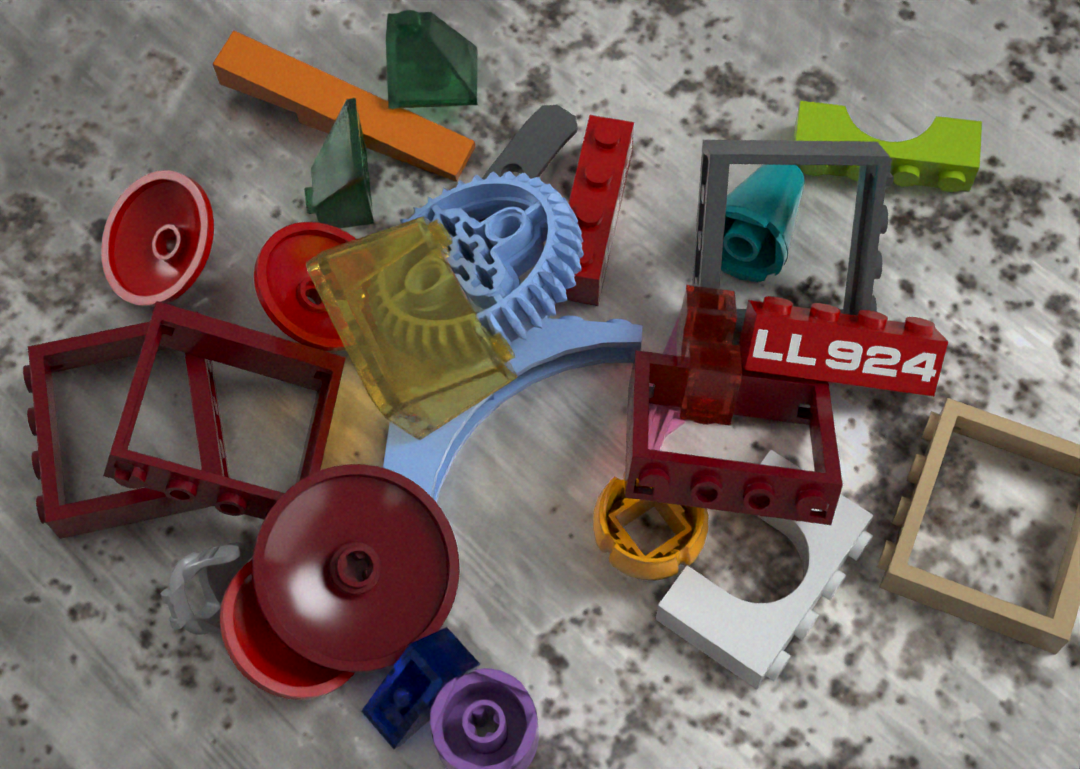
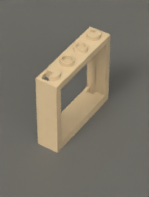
(1041, 631)

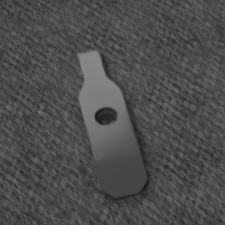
(536, 143)

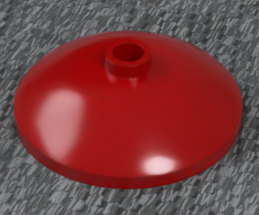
(157, 238)
(285, 283)
(260, 653)

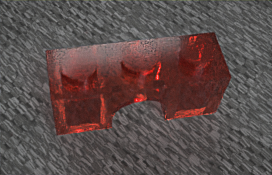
(705, 356)

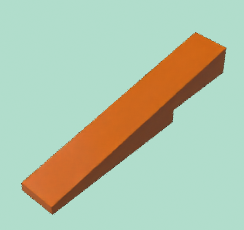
(319, 97)

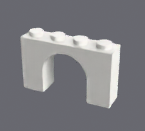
(753, 636)

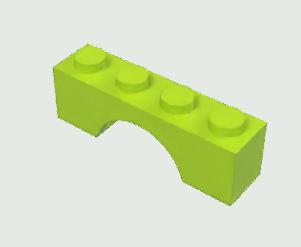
(939, 158)

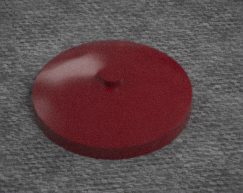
(354, 567)

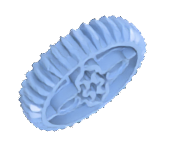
(507, 244)

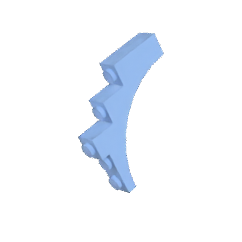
(548, 351)

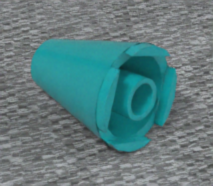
(761, 222)

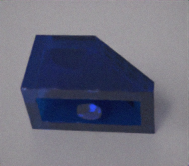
(410, 688)

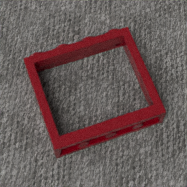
(241, 349)
(730, 483)
(127, 506)

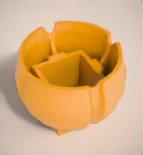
(615, 512)

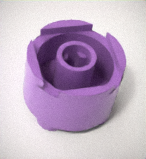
(473, 701)

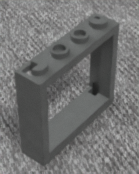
(869, 214)

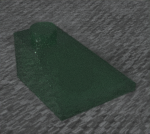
(428, 63)
(341, 174)

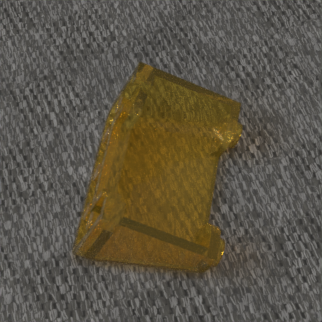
(410, 325)

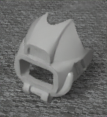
(215, 571)

